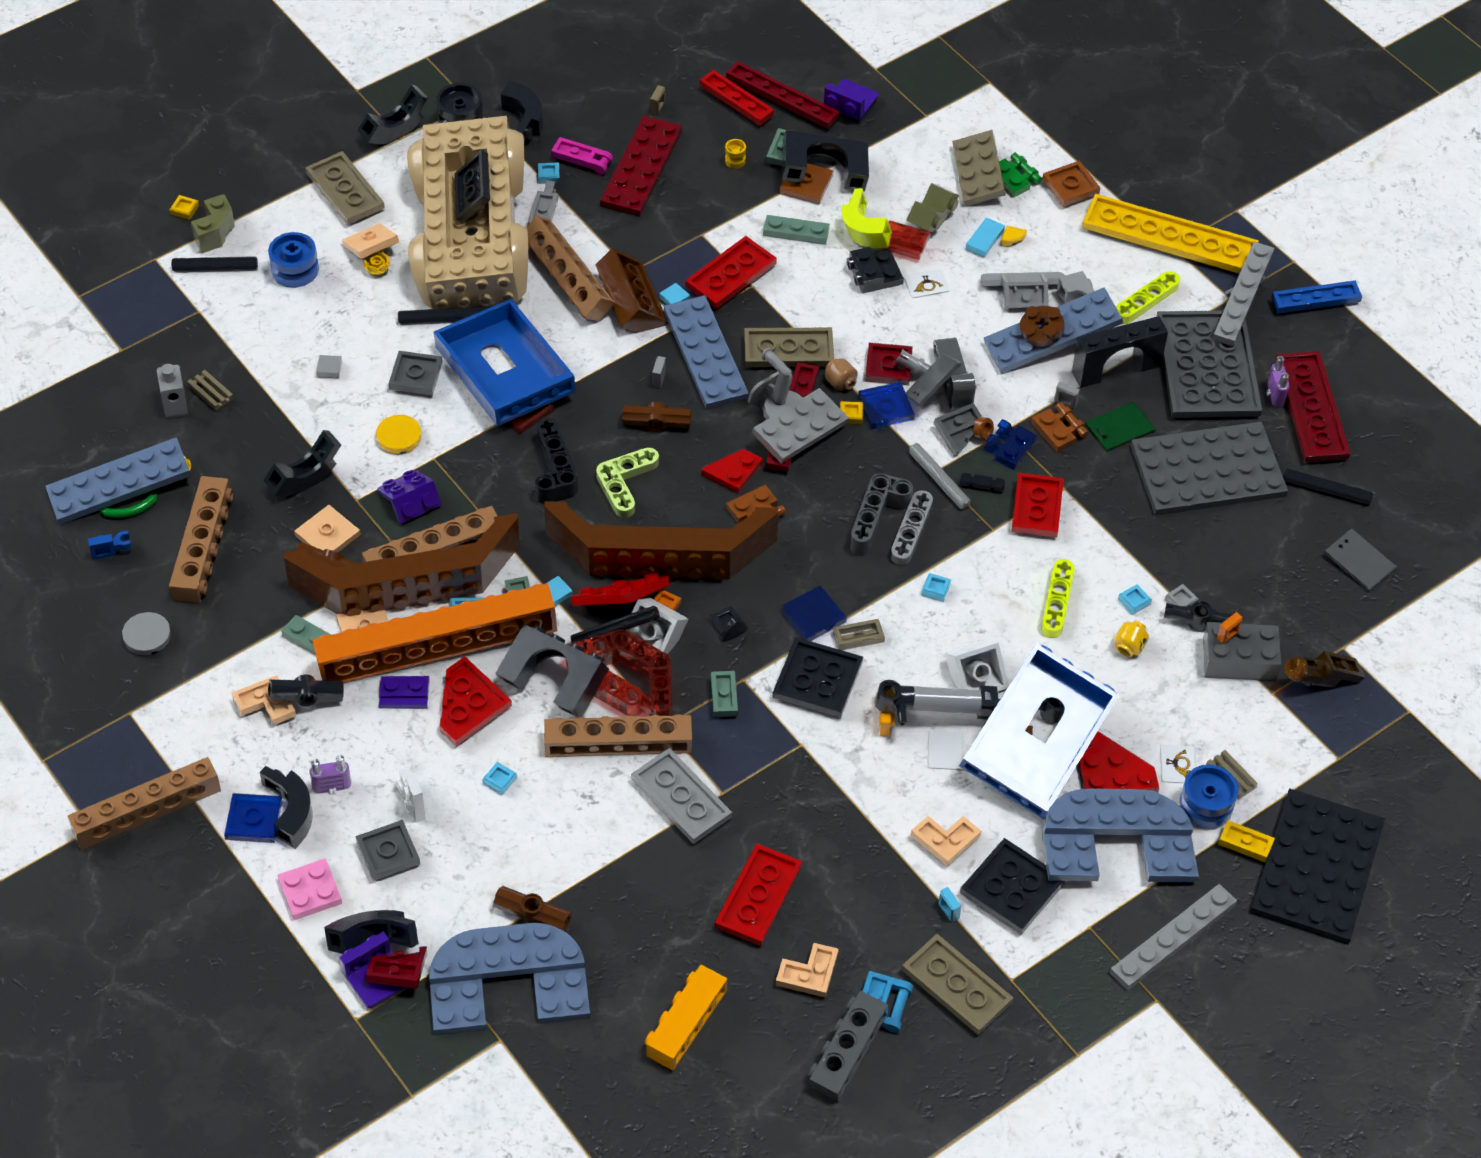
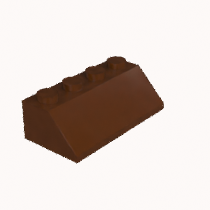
(631, 291)

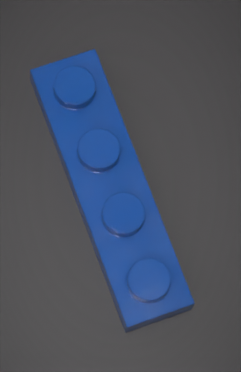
(1316, 296)

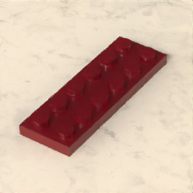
(641, 166)
(1314, 408)

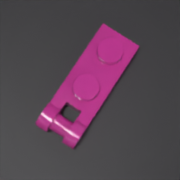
(582, 155)

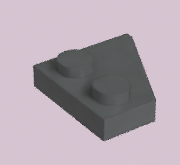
(958, 427)

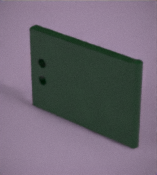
(1120, 426)

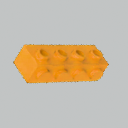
(686, 1017)

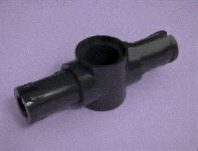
(1195, 615)

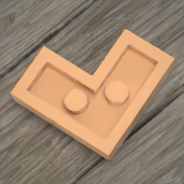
(256, 697)
(946, 844)
(810, 977)

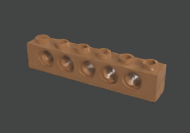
(568, 269)
(456, 532)
(200, 539)
(607, 743)
(144, 803)

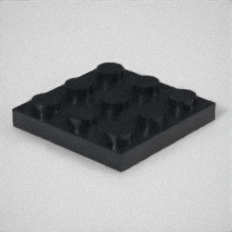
(818, 677)
(1011, 886)

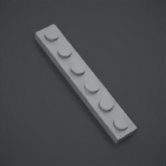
(1243, 293)
(1173, 937)

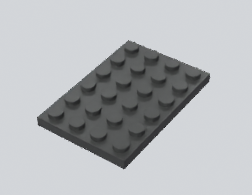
(1205, 374)
(1208, 468)

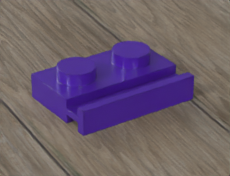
(404, 692)

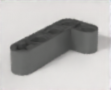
(960, 385)
(881, 492)

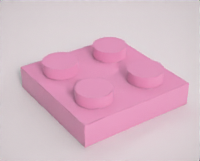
(309, 889)

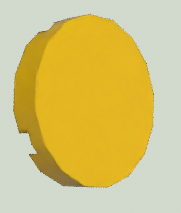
(398, 434)

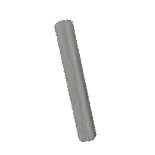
(939, 476)

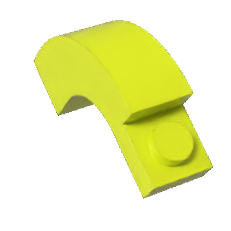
(865, 230)

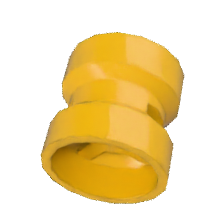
(735, 153)

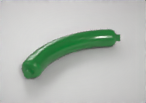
(130, 511)

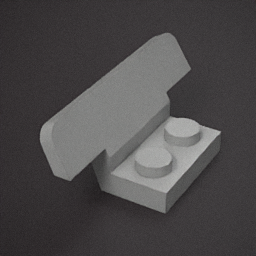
(1023, 289)

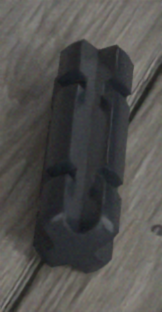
(982, 482)

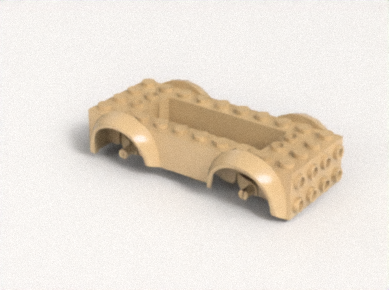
(444, 260)

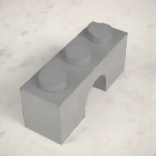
(1074, 286)

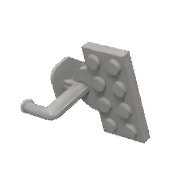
(791, 420)

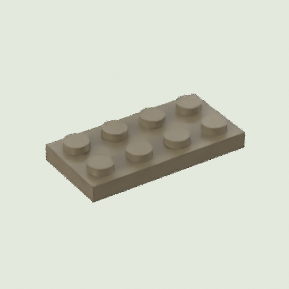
(978, 168)
(345, 187)
(791, 345)
(957, 984)

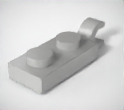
(545, 202)

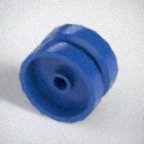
(293, 259)
(1209, 796)

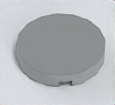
(146, 633)

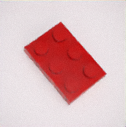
(1037, 505)

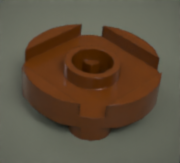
(1042, 314)

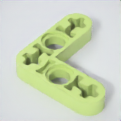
(619, 474)

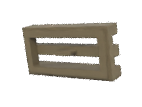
(193, 384)
(859, 637)
(1243, 779)

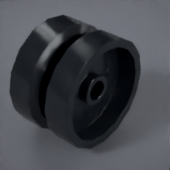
(459, 103)

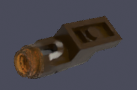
(1325, 670)

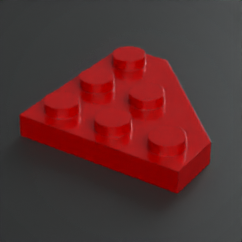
(621, 591)
(469, 701)
(1114, 767)

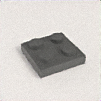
(415, 373)
(387, 850)

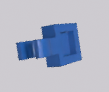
(106, 546)

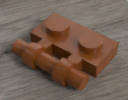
(1054, 431)
(745, 505)

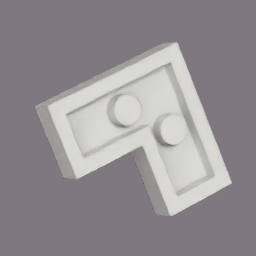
(411, 789)

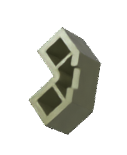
(934, 208)
(211, 230)

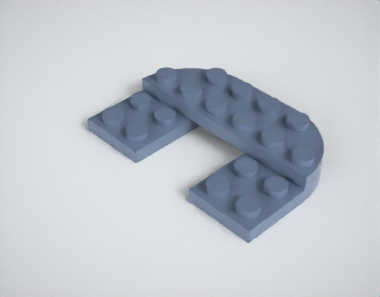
(1083, 813)
(507, 951)

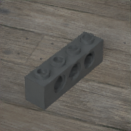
(835, 1082)

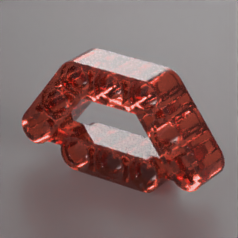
(646, 665)

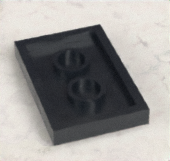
(472, 186)

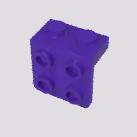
(849, 98)
(410, 495)
(354, 967)

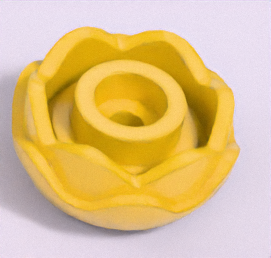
(376, 263)

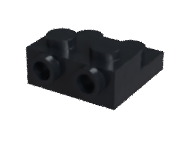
(874, 269)

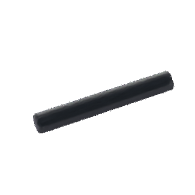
(214, 263)
(436, 315)
(1327, 486)
(624, 623)

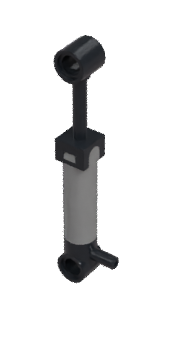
(950, 700)

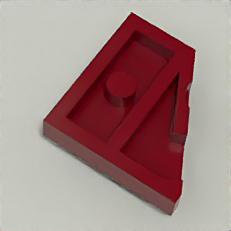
(397, 968)

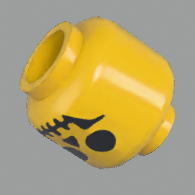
(1131, 638)

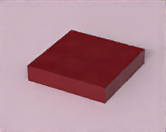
(882, 364)

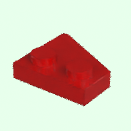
(733, 470)

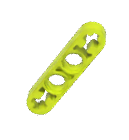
(1149, 299)
(1057, 598)

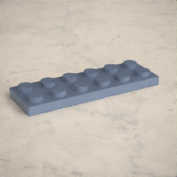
(1081, 317)
(705, 352)
(118, 481)

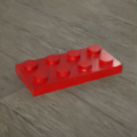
(731, 272)
(758, 894)

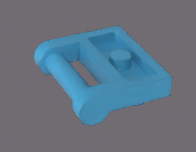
(879, 987)

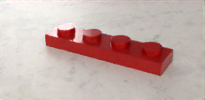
(736, 97)

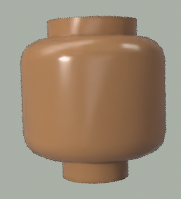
(841, 374)

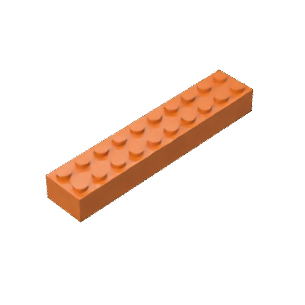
(433, 634)

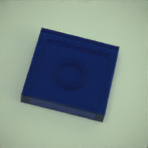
(886, 405)
(813, 613)
(253, 817)

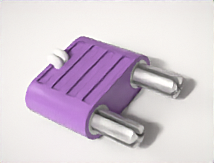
(1278, 383)
(330, 776)

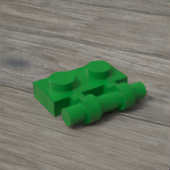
(1014, 181)

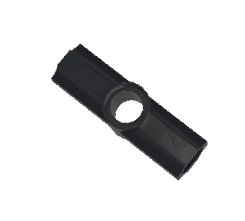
(305, 690)

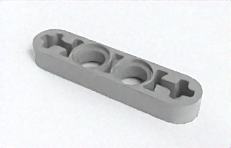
(914, 528)

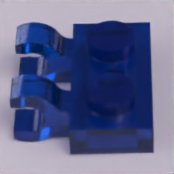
(1016, 446)

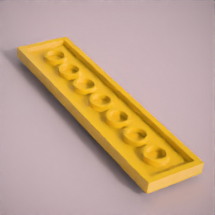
(1167, 233)

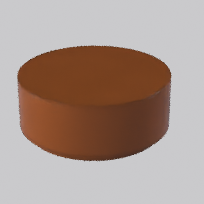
(983, 428)

